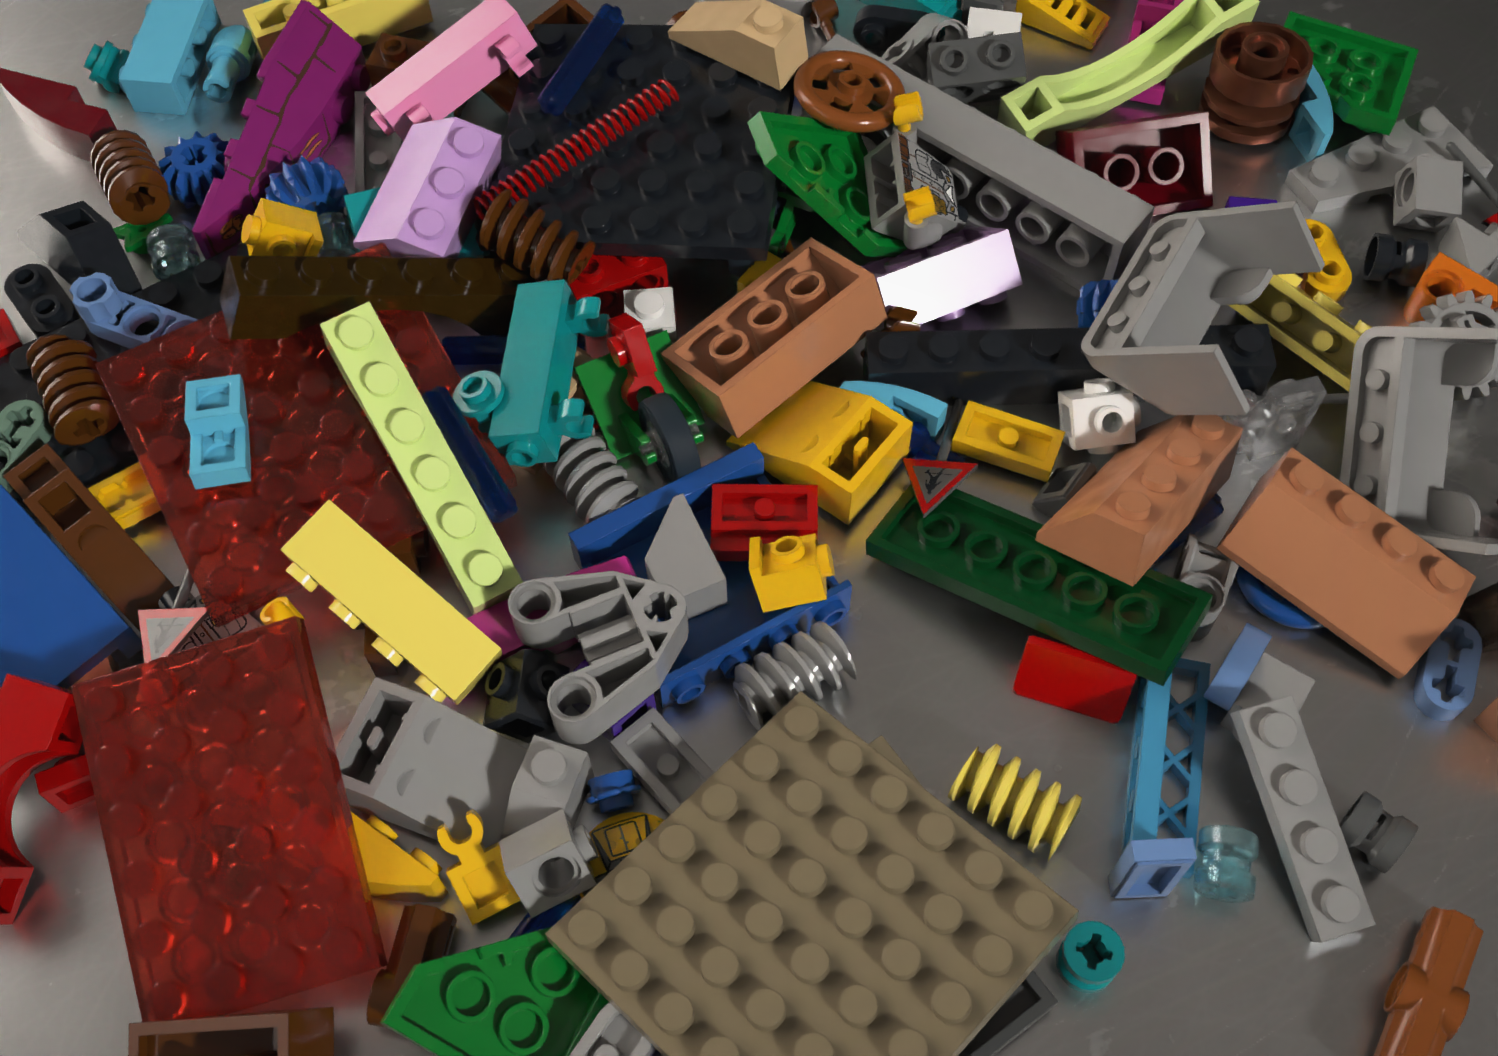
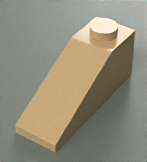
(746, 36)

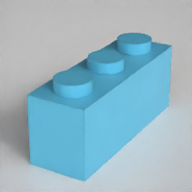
(169, 55)

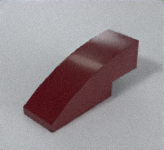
(56, 112)

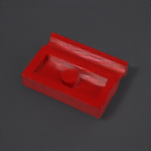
(761, 511)

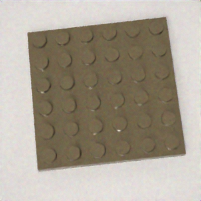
(812, 910)

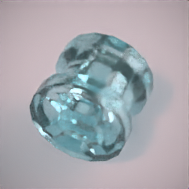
(171, 250)

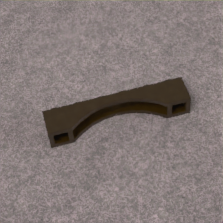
(289, 293)

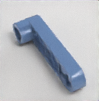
(100, 302)

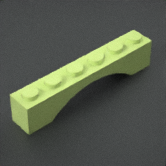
(1087, 92)
(421, 457)

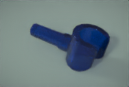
(921, 441)

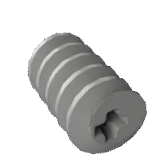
(591, 477)
(792, 671)

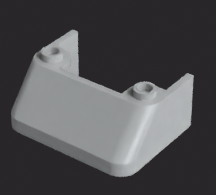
(1172, 292)
(1402, 427)

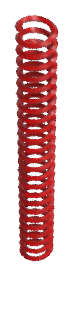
(641, 112)

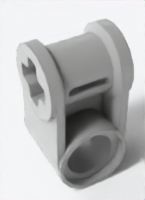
(912, 48)
(1209, 571)

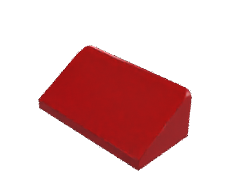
(1073, 680)

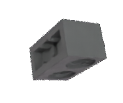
(977, 67)

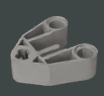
(619, 637)

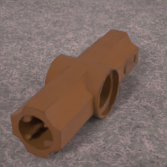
(1428, 990)

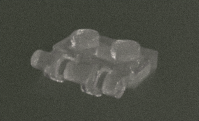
(1279, 418)

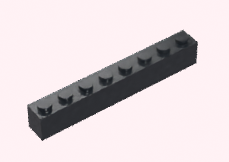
(1029, 363)

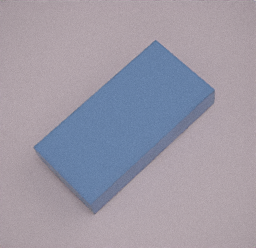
(1151, 867)

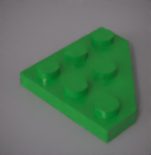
(1360, 71)
(825, 172)
(496, 1001)

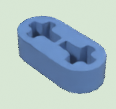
(1237, 666)
(1460, 672)

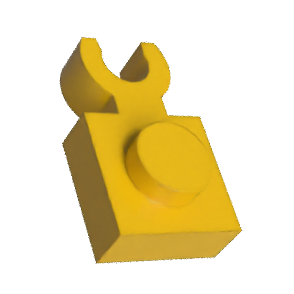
(479, 874)

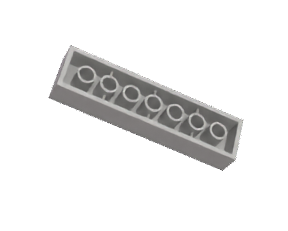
(1051, 206)

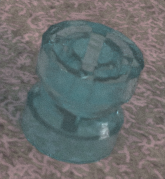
(1226, 863)

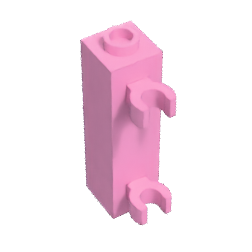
(453, 68)

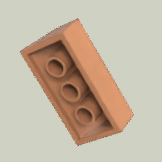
(776, 335)
(1145, 496)
(1346, 563)

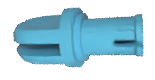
(229, 61)

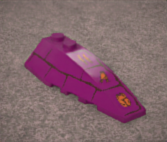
(298, 112)

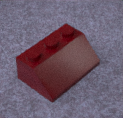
(1152, 157)

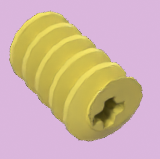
(1016, 799)

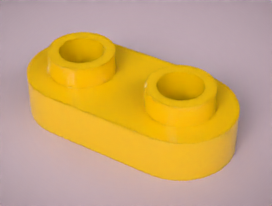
(1340, 275)

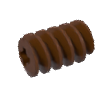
(130, 177)
(531, 243)
(71, 389)

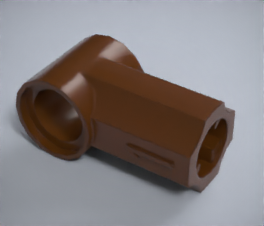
(421, 937)

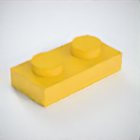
(1007, 441)

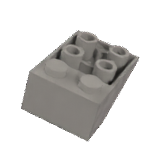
(426, 764)

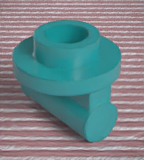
(105, 65)
(478, 397)

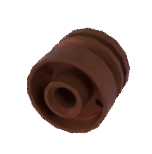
(1255, 82)

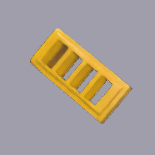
(1052, 19)

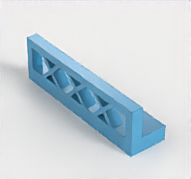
(1152, 757)

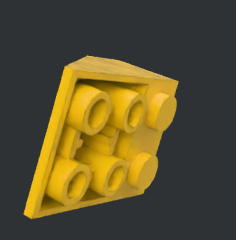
(831, 441)

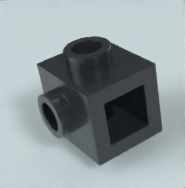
(519, 693)

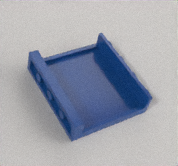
(49, 612)
(727, 633)

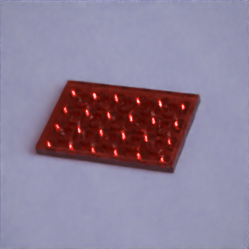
(227, 825)

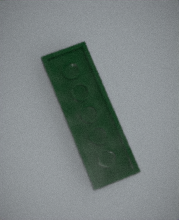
(999, 565)

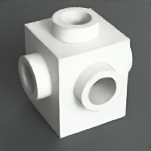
(1098, 416)

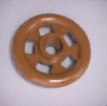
(847, 92)

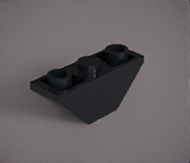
(78, 244)

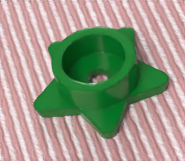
(135, 235)

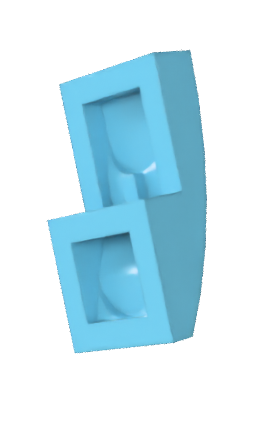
(1313, 118)
(907, 402)
(218, 431)

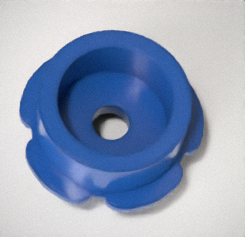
(613, 791)

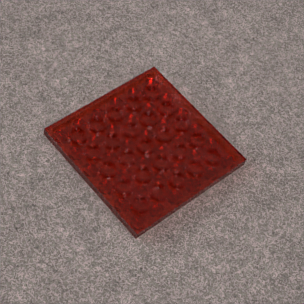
(304, 447)

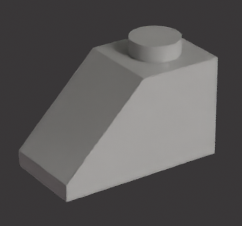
(685, 560)
(548, 781)

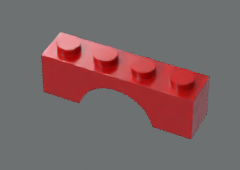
(35, 727)

